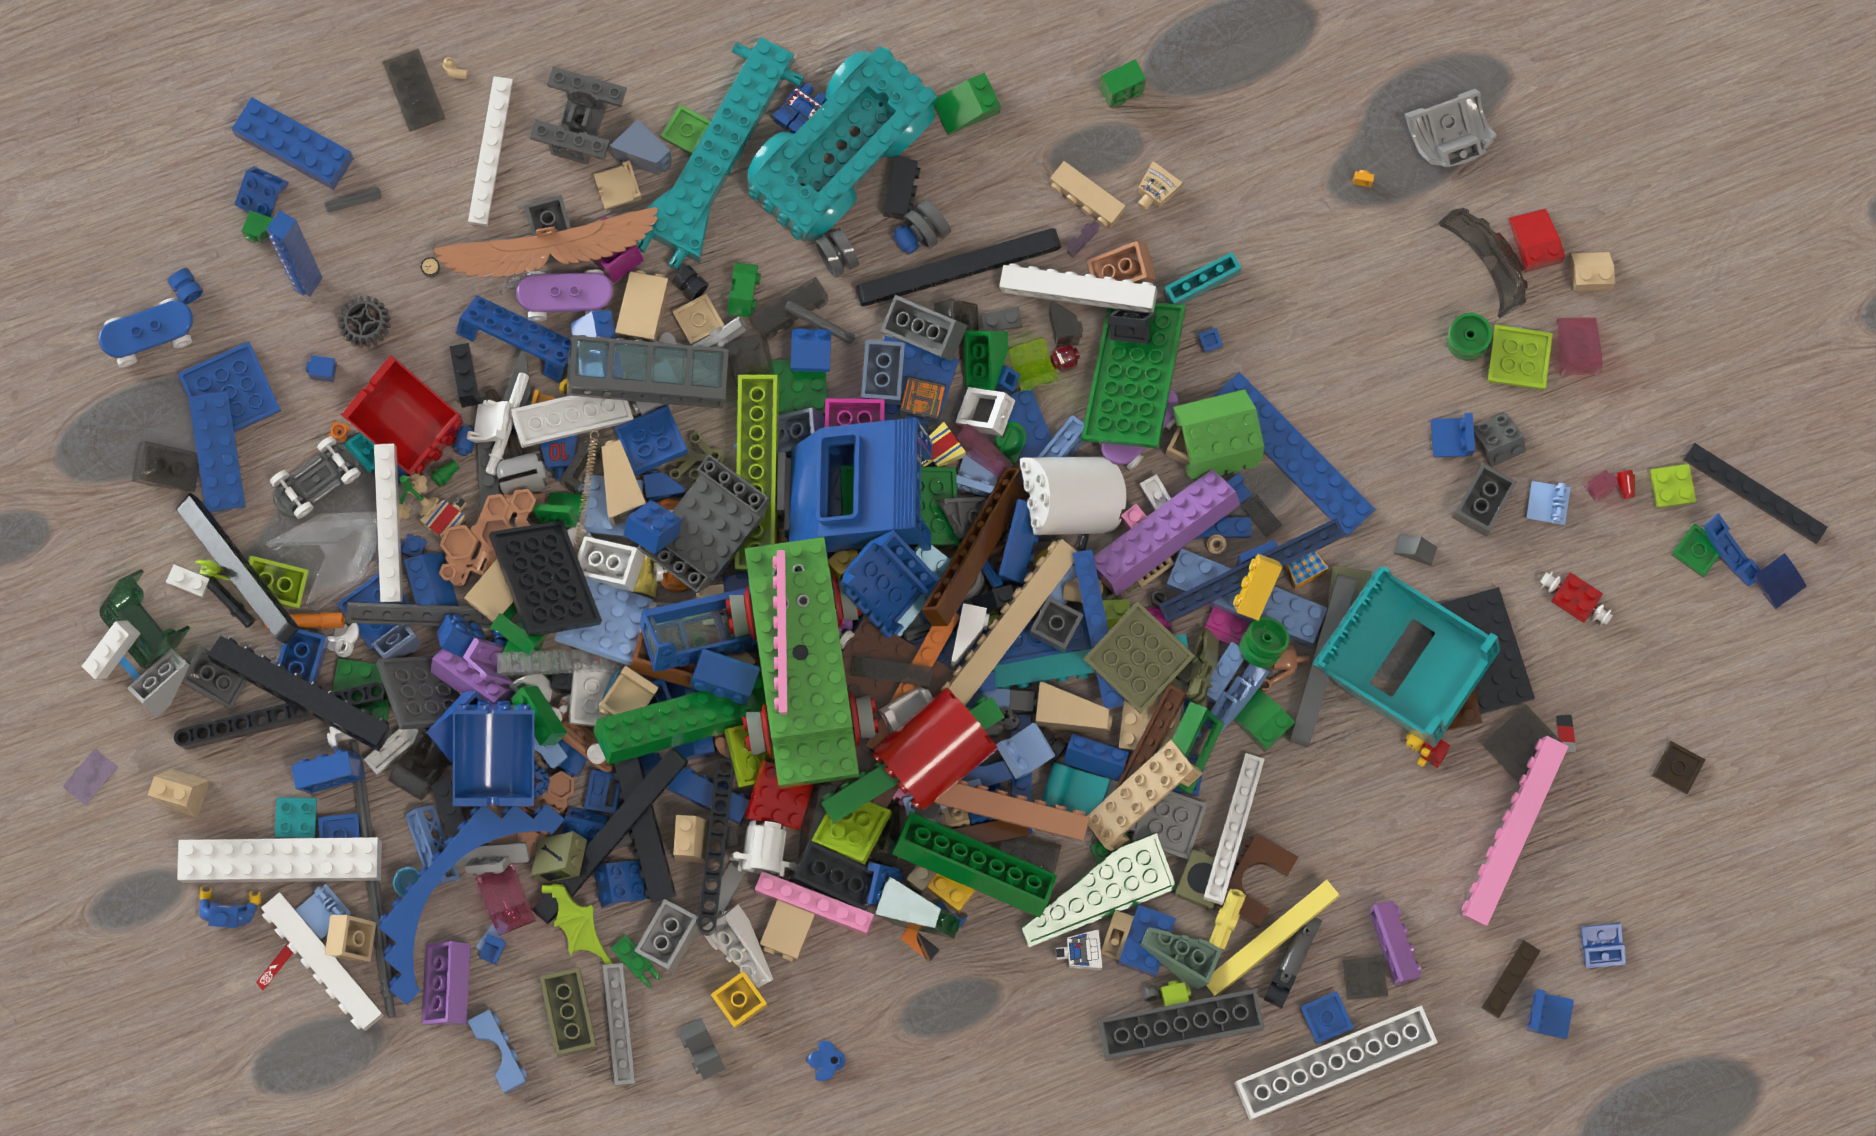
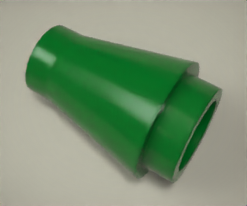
(444, 473)

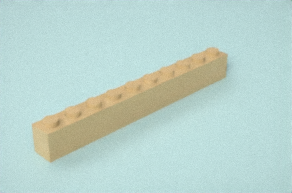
(1012, 621)

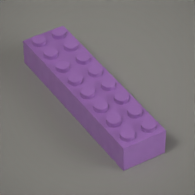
(1165, 531)

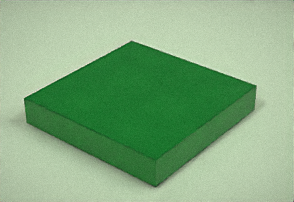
(1696, 551)

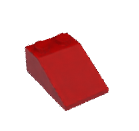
(1537, 240)

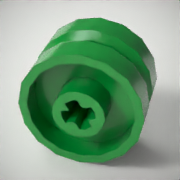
(1458, 336)
(1264, 642)

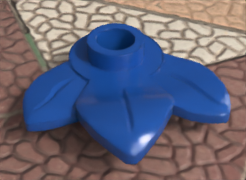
(823, 1062)

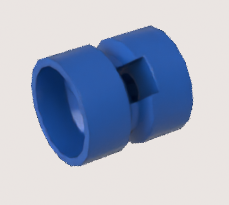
(185, 286)

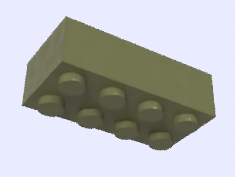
(568, 1012)

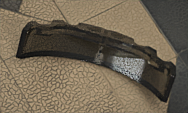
(1494, 253)

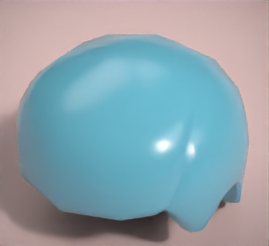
(403, 878)

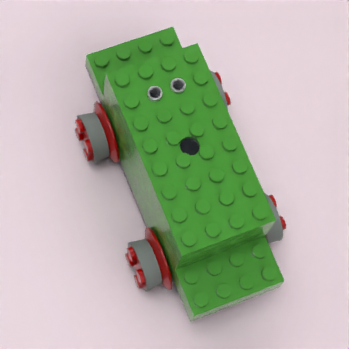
(817, 734)

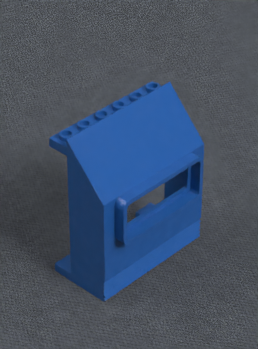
(884, 485)

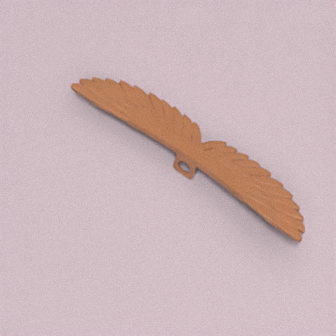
(532, 252)

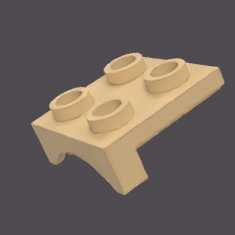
(617, 186)

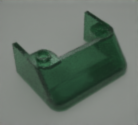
(125, 605)

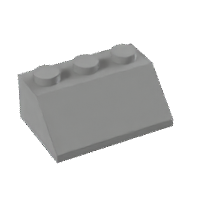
(668, 936)

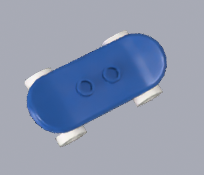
(146, 330)

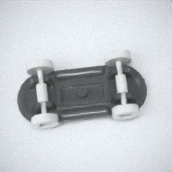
(314, 480)

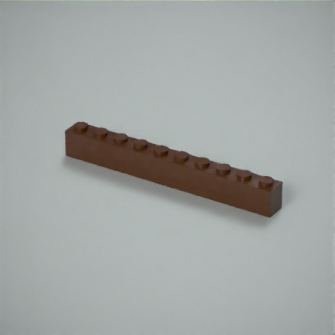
(975, 548)

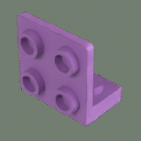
(482, 658)

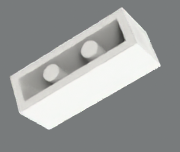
(111, 649)

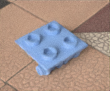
(1548, 502)
(319, 908)

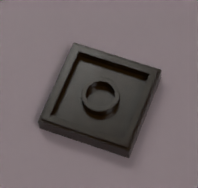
(1678, 767)

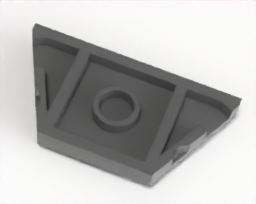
(962, 512)

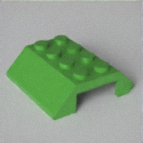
(1220, 434)

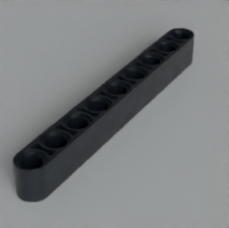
(716, 856)

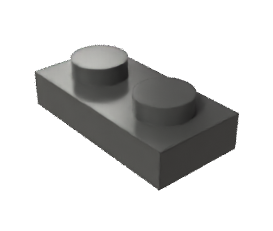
(1002, 320)

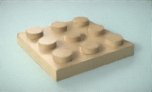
(1134, 724)

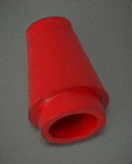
(1626, 483)

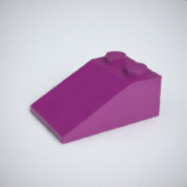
(620, 263)

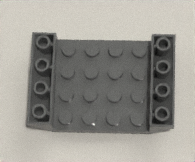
(716, 522)

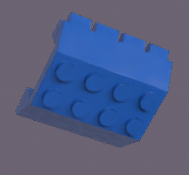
(887, 581)

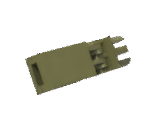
(1202, 666)

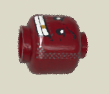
(1064, 357)

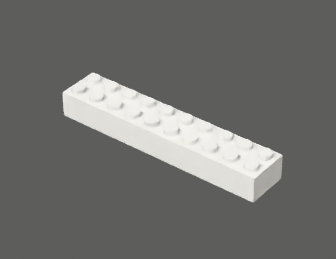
(279, 860)
(1335, 1063)

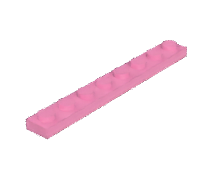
(780, 642)

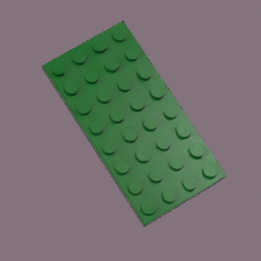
(1134, 383)

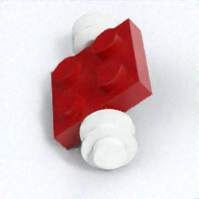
(1577, 598)

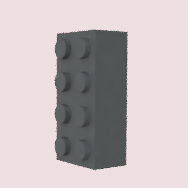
(923, 328)

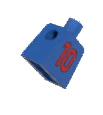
(559, 454)

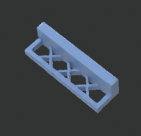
(1066, 441)
(425, 843)

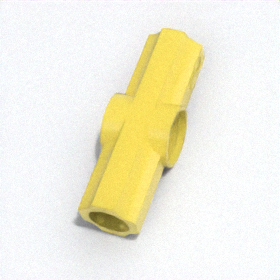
(1227, 918)

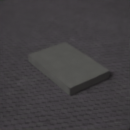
(781, 485)

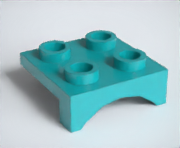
(296, 818)

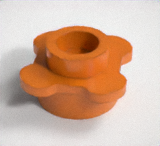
(335, 427)

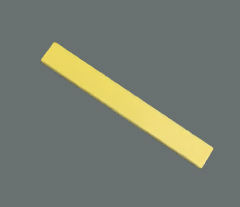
(1272, 937)

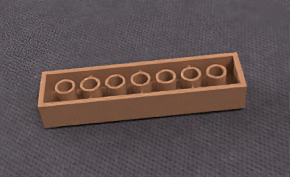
(1016, 810)

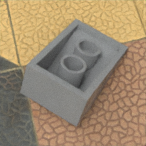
(160, 683)

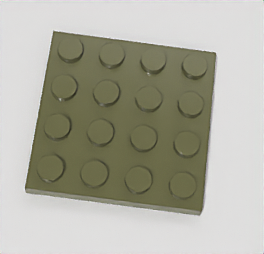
(1138, 657)

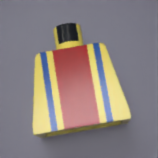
(944, 448)

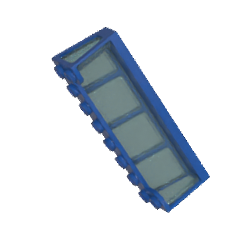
(681, 631)

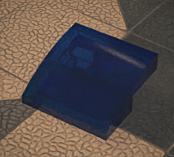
(1780, 581)

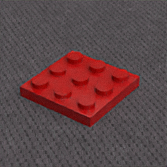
(775, 804)

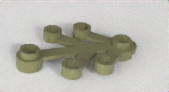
(692, 457)

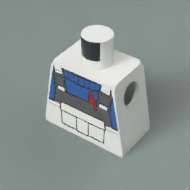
(1082, 951)

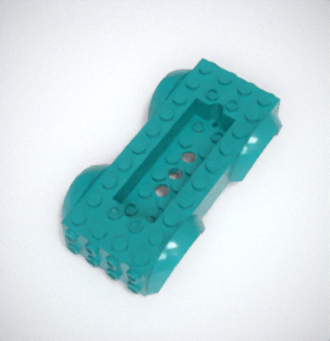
(866, 93)

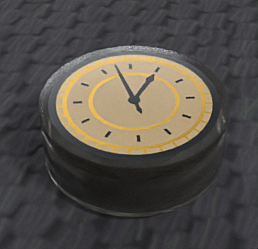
(430, 267)

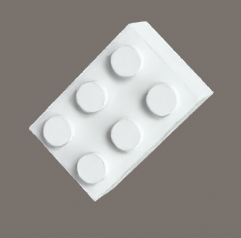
(610, 563)

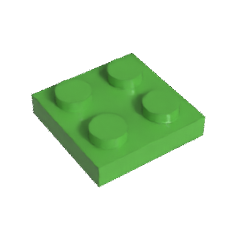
(685, 129)

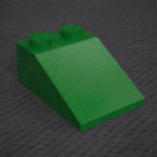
(967, 104)
(984, 358)
(1264, 720)

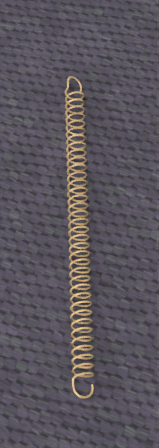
(586, 492)

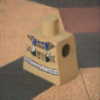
(1157, 187)

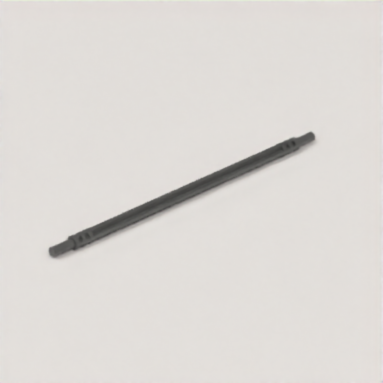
(374, 892)

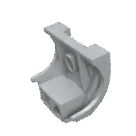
(1451, 130)

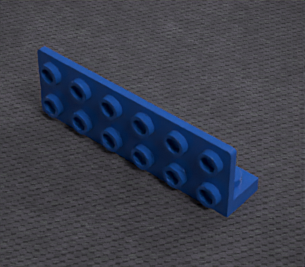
(518, 332)

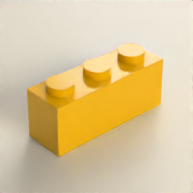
(1257, 586)

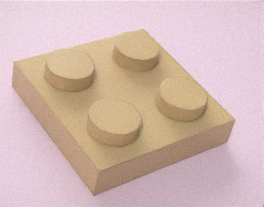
(698, 319)

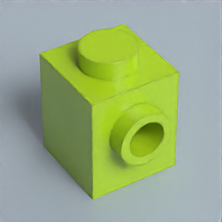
(1175, 993)

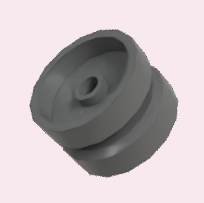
(927, 224)
(837, 252)

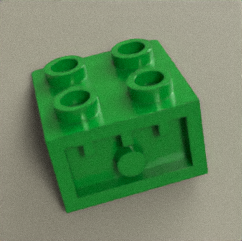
(560, 507)

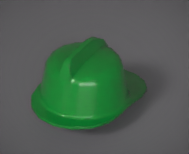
(1012, 441)

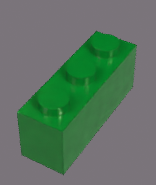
(547, 726)

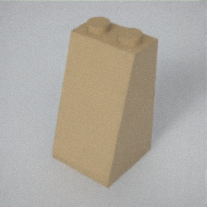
(642, 307)
(621, 486)
(490, 593)
(1070, 713)
(179, 792)

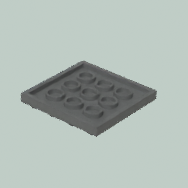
(415, 692)

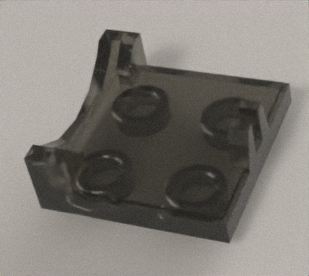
(1365, 978)

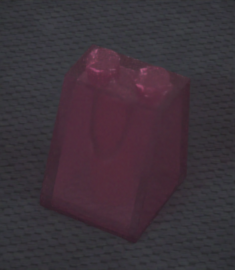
(505, 900)

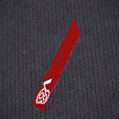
(274, 967)

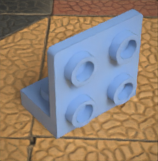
(975, 478)
(1025, 751)

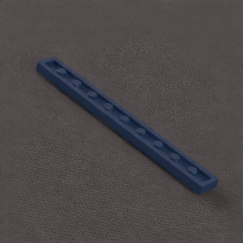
(1232, 579)

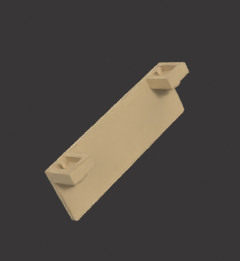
(1140, 794)

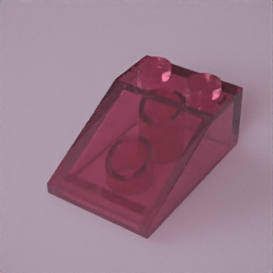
(1579, 346)

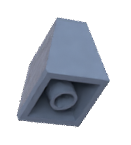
(642, 149)

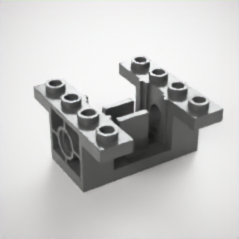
(586, 101)

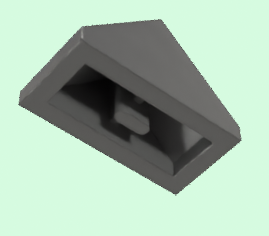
(1416, 549)

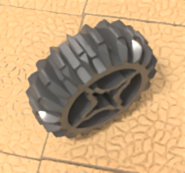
(350, 318)

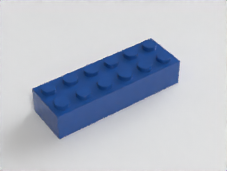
(292, 143)

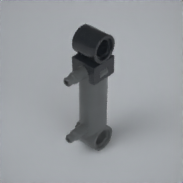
(1291, 963)

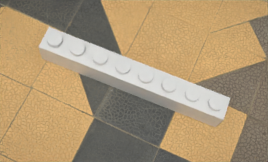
(1077, 288)
(388, 523)
(326, 967)

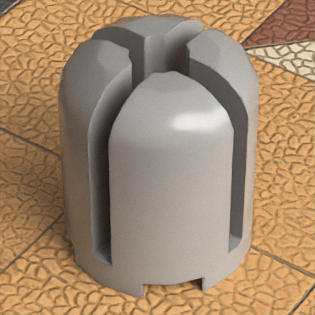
(520, 465)

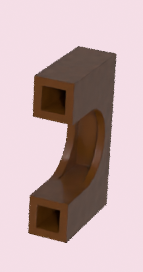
(1259, 852)

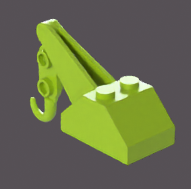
(282, 579)

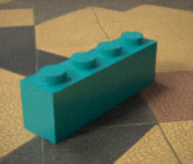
(1202, 280)

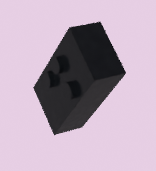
(833, 875)

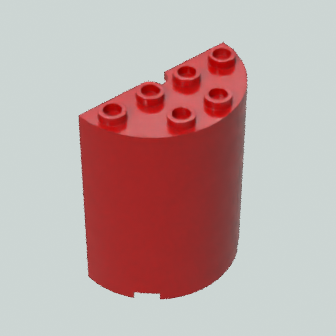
(404, 413)
(934, 749)

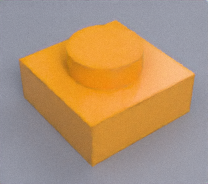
(1363, 178)

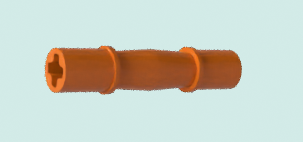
(322, 620)

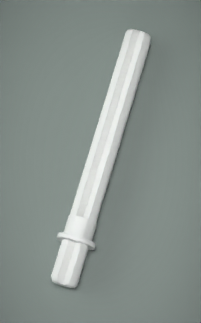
(499, 447)

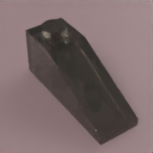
(884, 847)

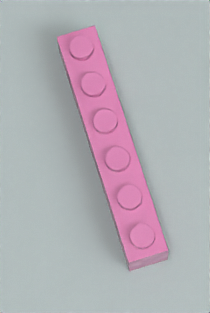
(814, 902)

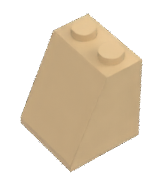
(691, 839)

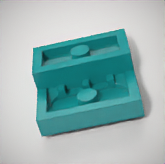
(362, 450)

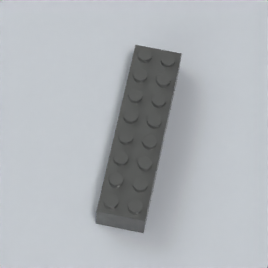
(1180, 1025)

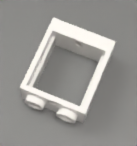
(996, 423)

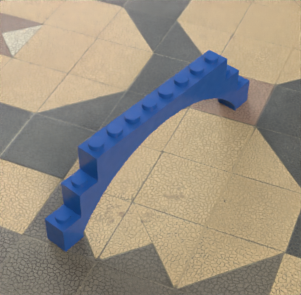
(404, 918)

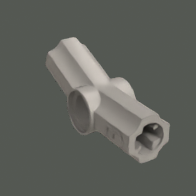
(725, 334)

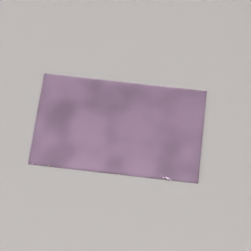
(89, 776)

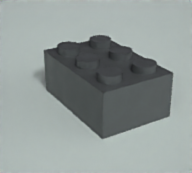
(546, 214)
(1484, 499)

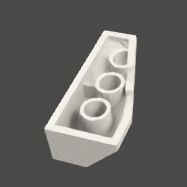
(739, 943)

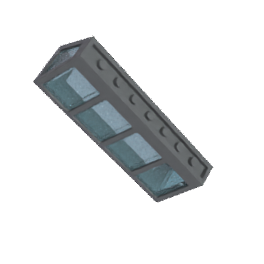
(647, 371)

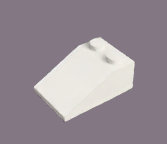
(970, 628)

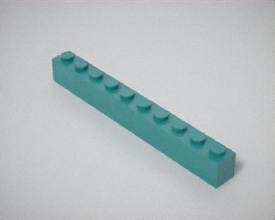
(1048, 667)

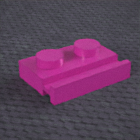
(1226, 626)

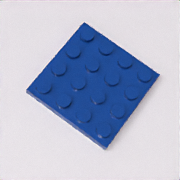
(242, 377)

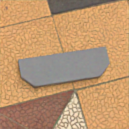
(730, 882)

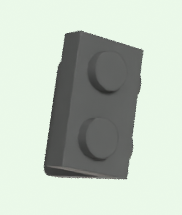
(1500, 439)

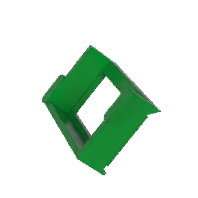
(514, 633)
(1188, 732)

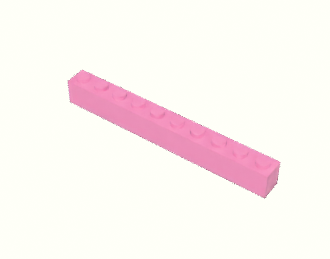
(1514, 831)

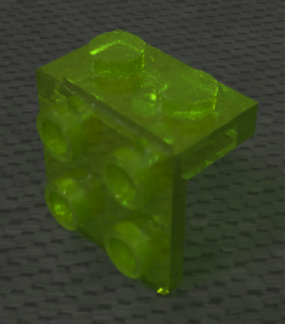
(1033, 363)

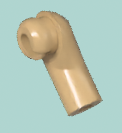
(452, 71)

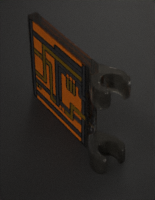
(922, 400)

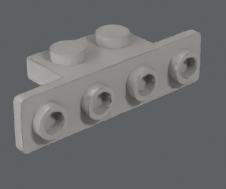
(494, 857)

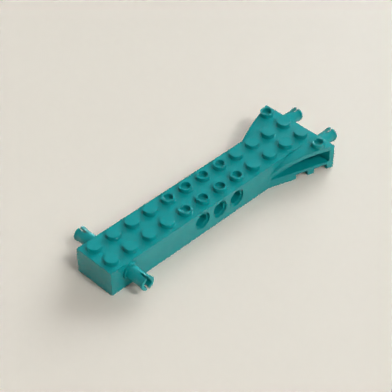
(687, 206)

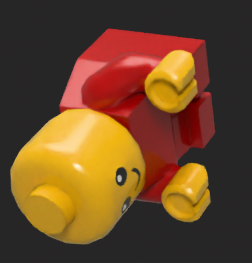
(1429, 753)

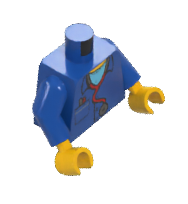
(227, 914)

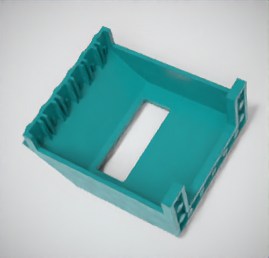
(1439, 678)

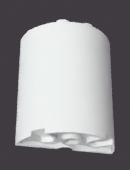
(1073, 494)

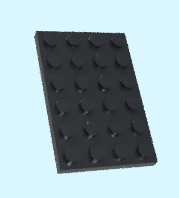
(545, 578)
(1506, 678)

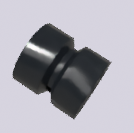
(690, 283)
(1057, 744)

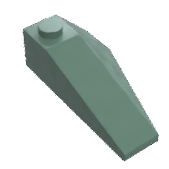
(1185, 957)

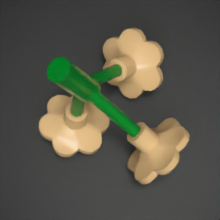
(416, 485)

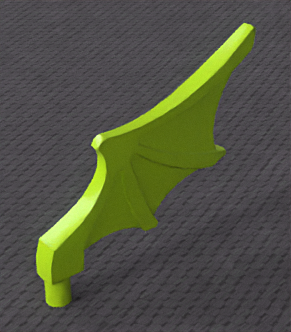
(576, 922)

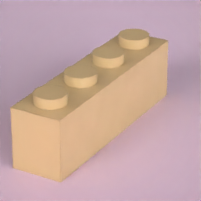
(1087, 195)

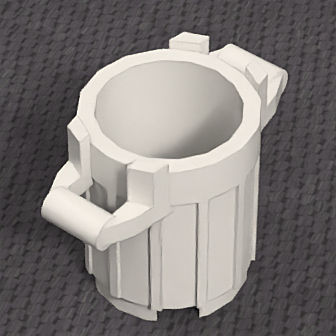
(763, 850)

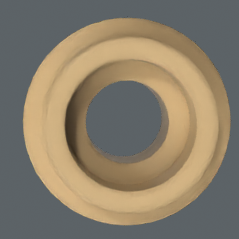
(1216, 550)

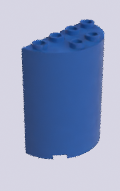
(493, 754)

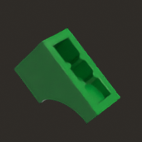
(255, 227)

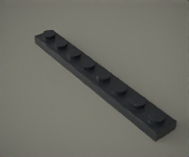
(1755, 493)

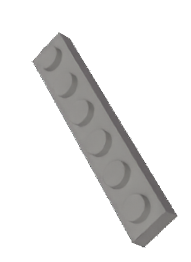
(619, 1024)

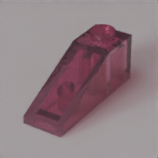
(983, 451)

